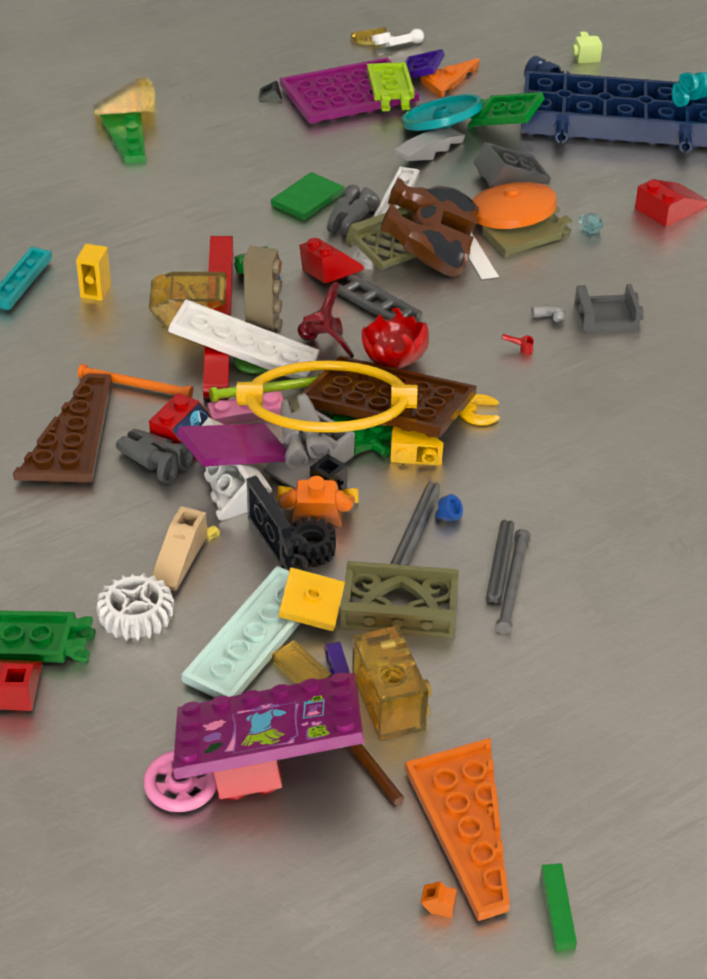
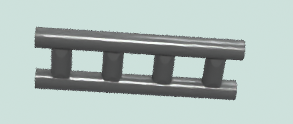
(372, 292)

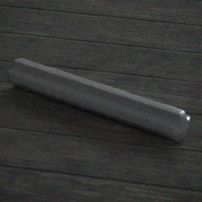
(500, 561)

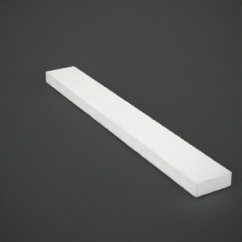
(410, 178)

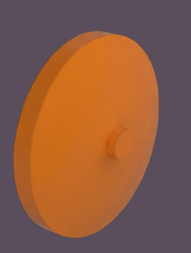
(515, 205)

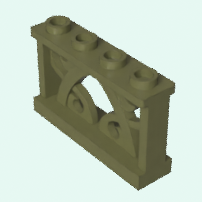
(417, 617)

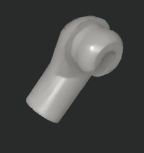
(549, 310)

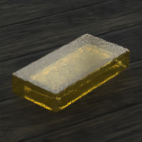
(299, 663)

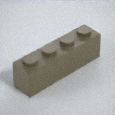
(263, 288)

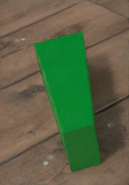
(557, 907)

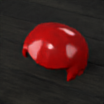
(395, 341)

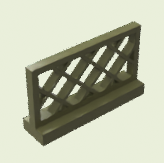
(370, 231)

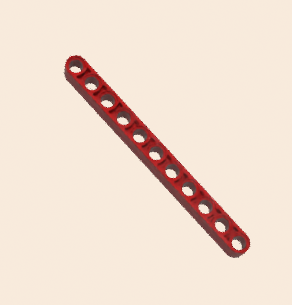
(215, 362)

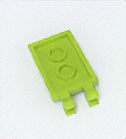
(390, 82)

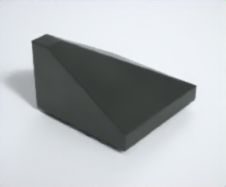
(270, 93)

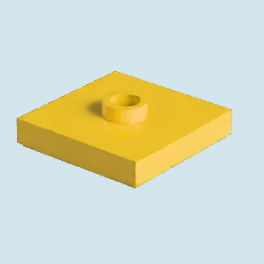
(311, 599)

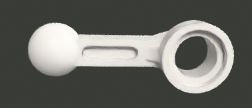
(416, 36)

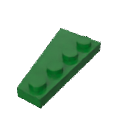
(127, 134)

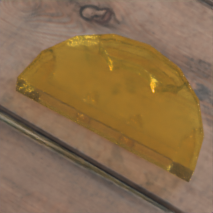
(364, 37)

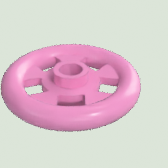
(183, 802)

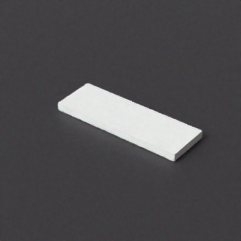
(240, 338)

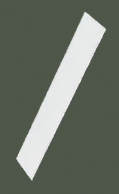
(481, 261)

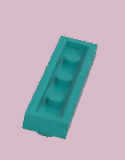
(23, 275)

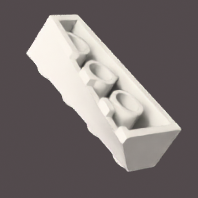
(230, 485)

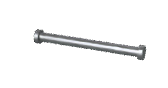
(504, 624)

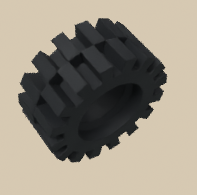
(319, 532)

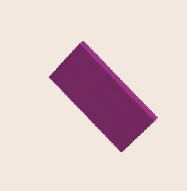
(232, 444)

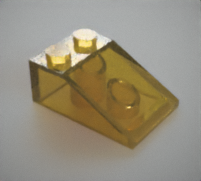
(132, 98)
(172, 289)

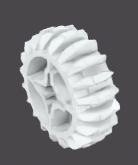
(133, 599)

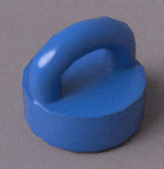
(449, 508)

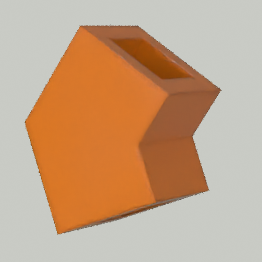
(439, 899)

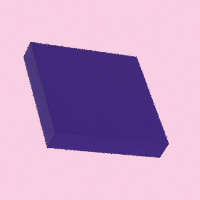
(424, 63)

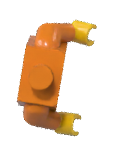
(317, 499)

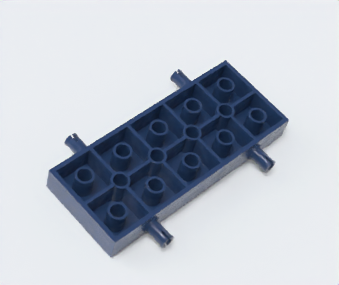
(614, 110)

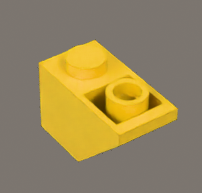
(415, 448)

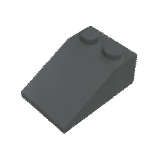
(505, 165)

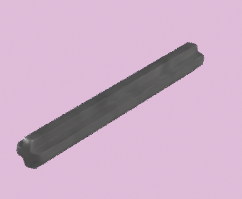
(416, 524)

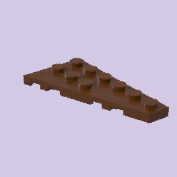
(72, 440)

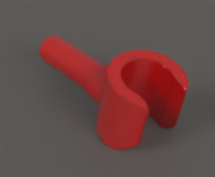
(526, 342)

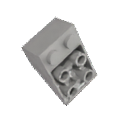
(343, 451)

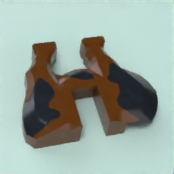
(437, 226)

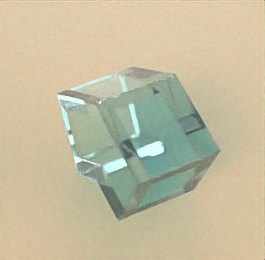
(591, 223)

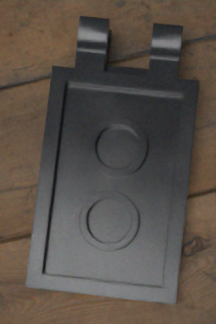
(274, 526)

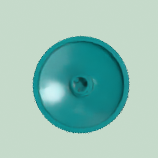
(442, 112)

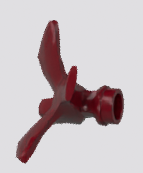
(324, 322)

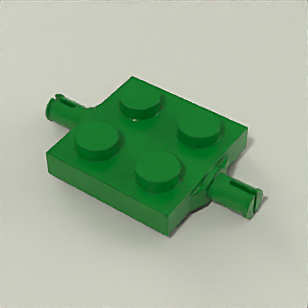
(368, 438)

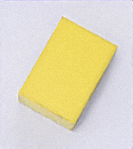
(212, 532)

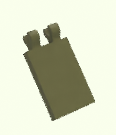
(524, 238)

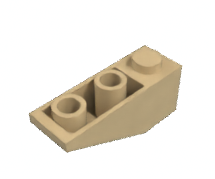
(180, 546)

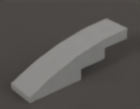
(427, 144)

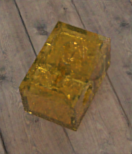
(390, 683)

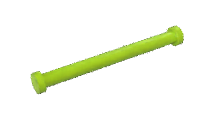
(216, 394)

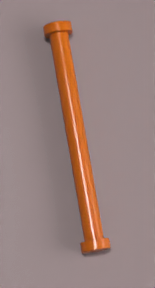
(138, 382)

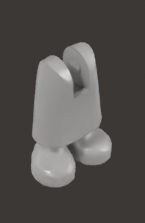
(317, 446)

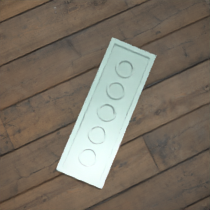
(244, 642)

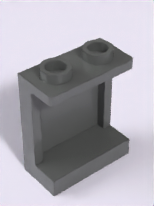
(608, 311)

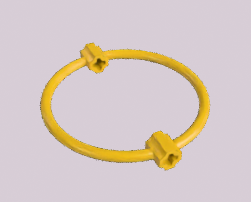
(252, 395)

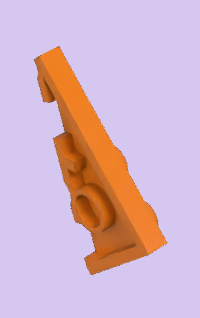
(449, 77)

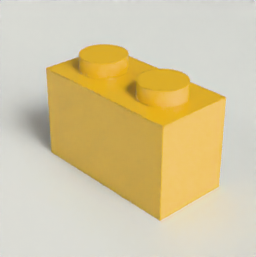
(93, 272)

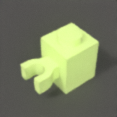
(587, 48)

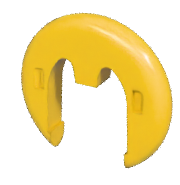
(469, 412)

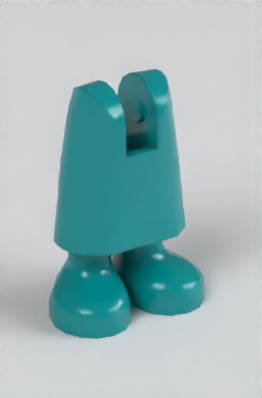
(690, 87)

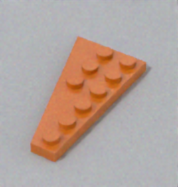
(464, 812)

